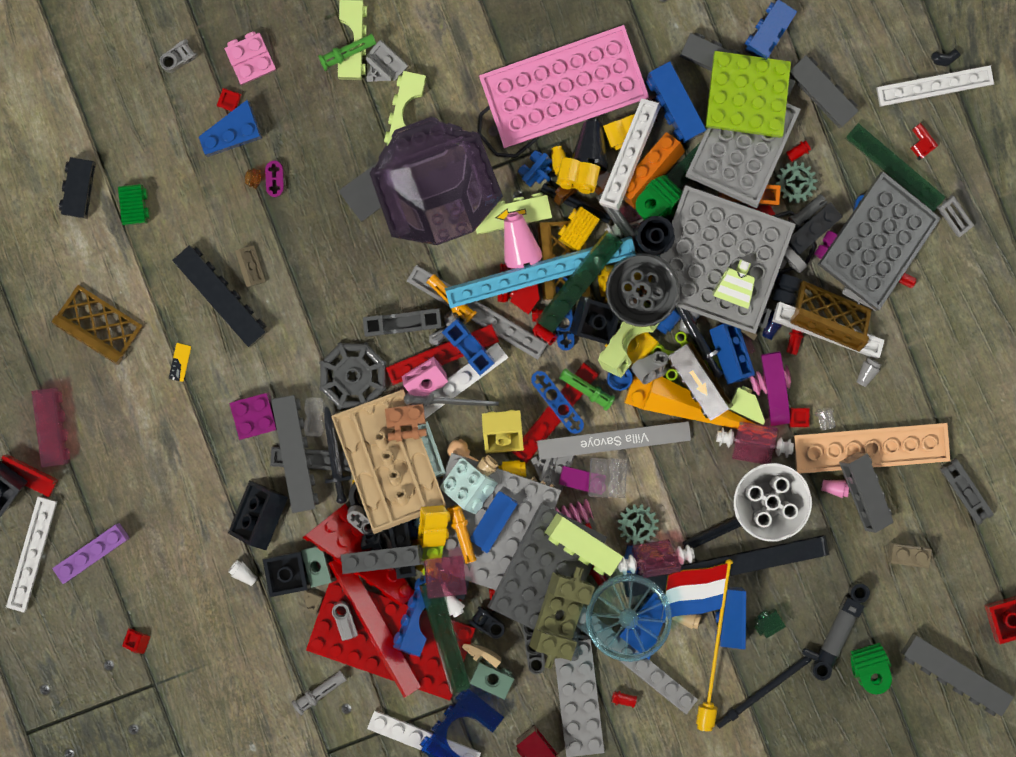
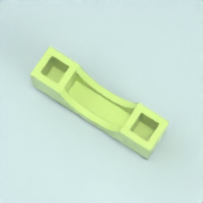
(352, 14)
(411, 87)
(615, 357)

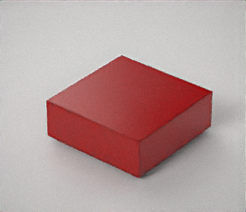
(228, 100)
(799, 417)

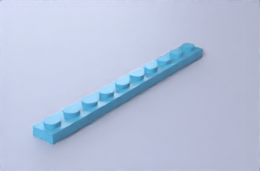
(526, 276)

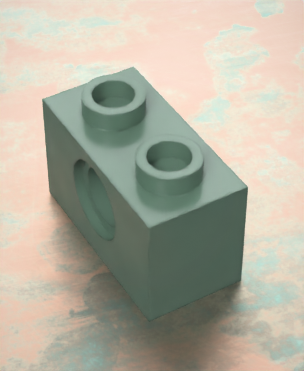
(314, 575)
(498, 688)

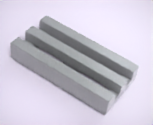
(946, 204)

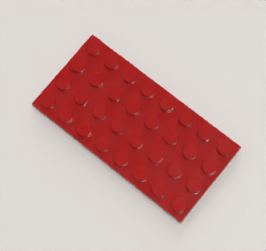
(361, 652)

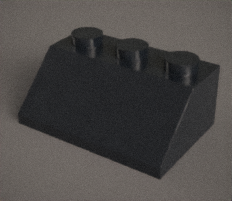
(257, 515)

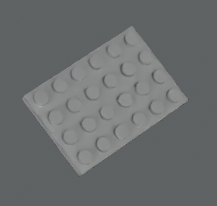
(739, 161)

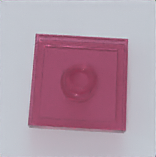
(445, 576)

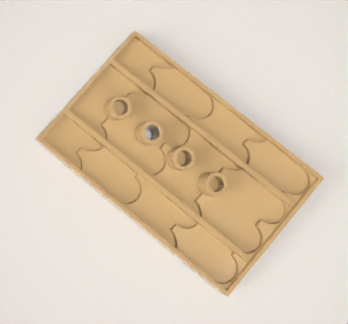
(389, 475)

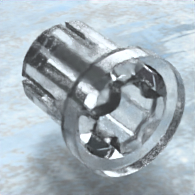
(826, 418)

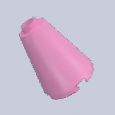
(519, 242)

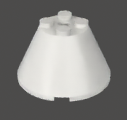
(789, 507)

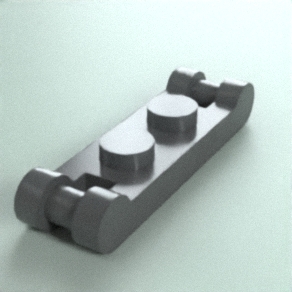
(967, 492)

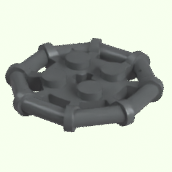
(352, 364)

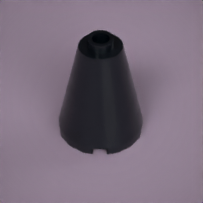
(591, 144)
(655, 235)

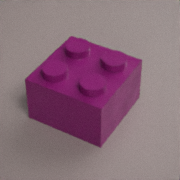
(253, 416)

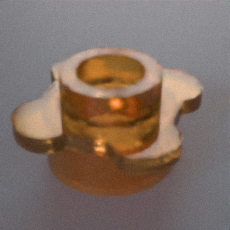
(253, 178)

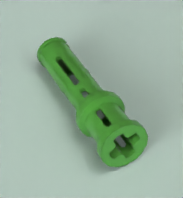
(336, 53)
(594, 394)

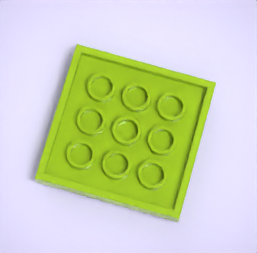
(748, 94)

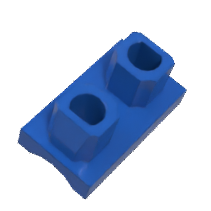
(538, 171)

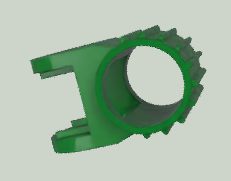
(659, 199)
(870, 661)

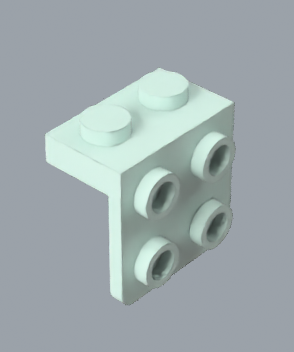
(468, 486)

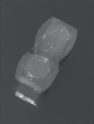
(314, 410)

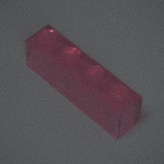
(49, 427)

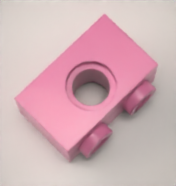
(428, 370)

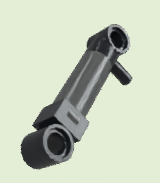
(849, 611)

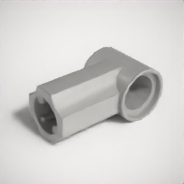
(344, 622)

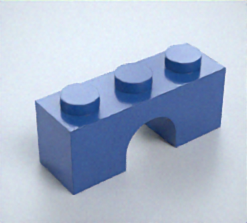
(469, 346)

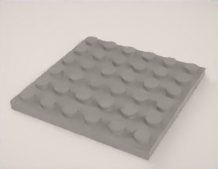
(715, 236)
(491, 567)

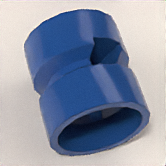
(619, 383)

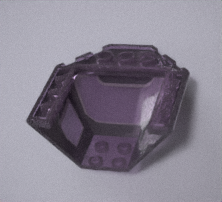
(434, 182)

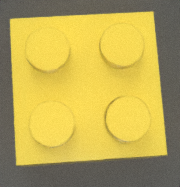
(502, 431)

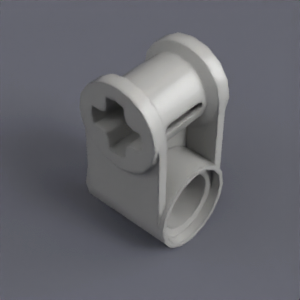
(178, 55)
(650, 367)

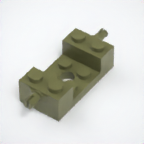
(553, 635)

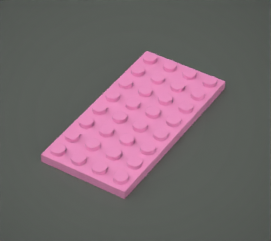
(564, 86)

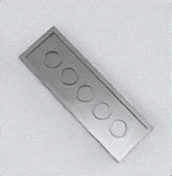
(579, 703)

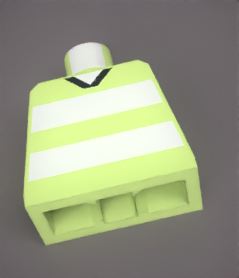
(736, 285)

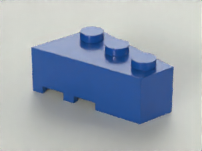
(770, 29)
(231, 131)
(655, 627)

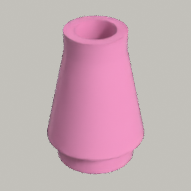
(836, 487)

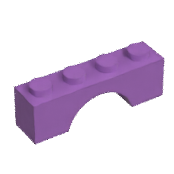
(91, 553)

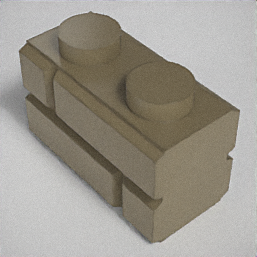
(909, 555)

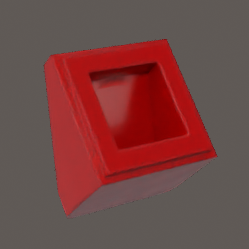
(136, 641)

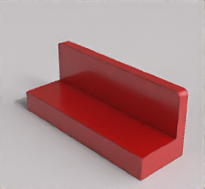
(36, 479)

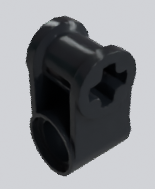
(486, 622)

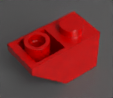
(525, 298)

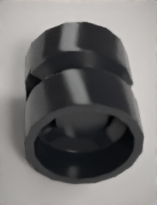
(786, 289)

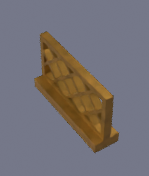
(545, 244)
(829, 327)
(87, 338)

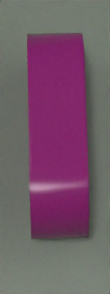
(279, 179)

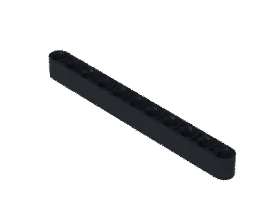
(749, 560)

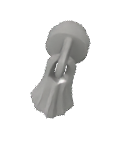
(437, 337)

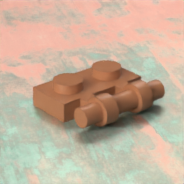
(403, 417)

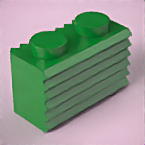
(133, 205)

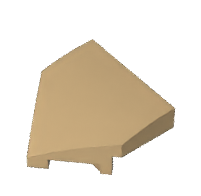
(477, 651)

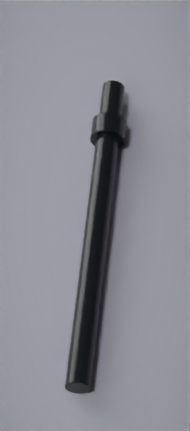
(732, 714)

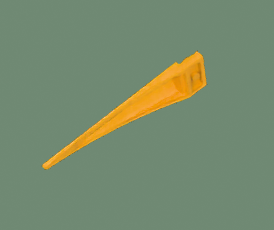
(672, 399)

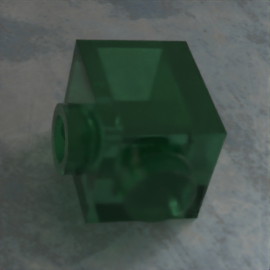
(769, 623)

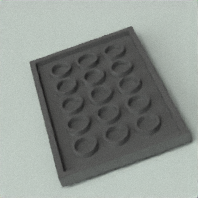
(879, 241)
(531, 568)

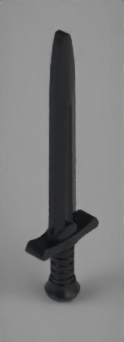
(700, 342)
(334, 458)

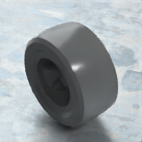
(646, 265)

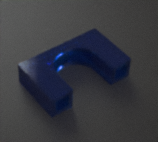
(467, 705)

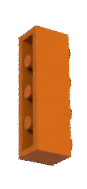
(654, 164)

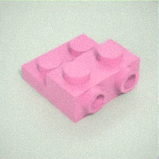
(249, 58)

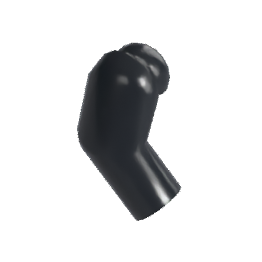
(943, 59)

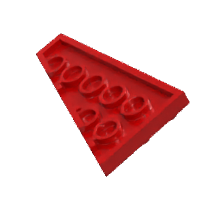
(339, 537)

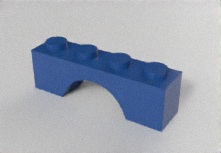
(410, 637)

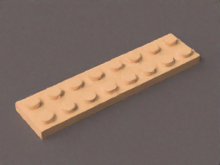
(884, 445)

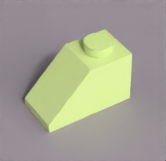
(747, 404)

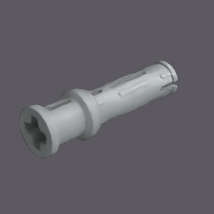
(311, 697)

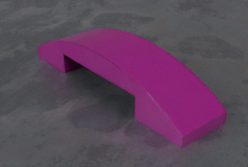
(776, 388)

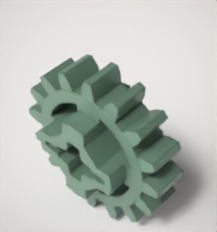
(796, 191)
(629, 523)

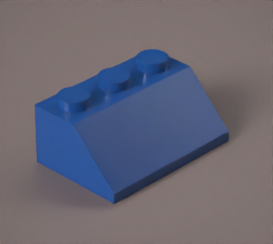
(734, 619)

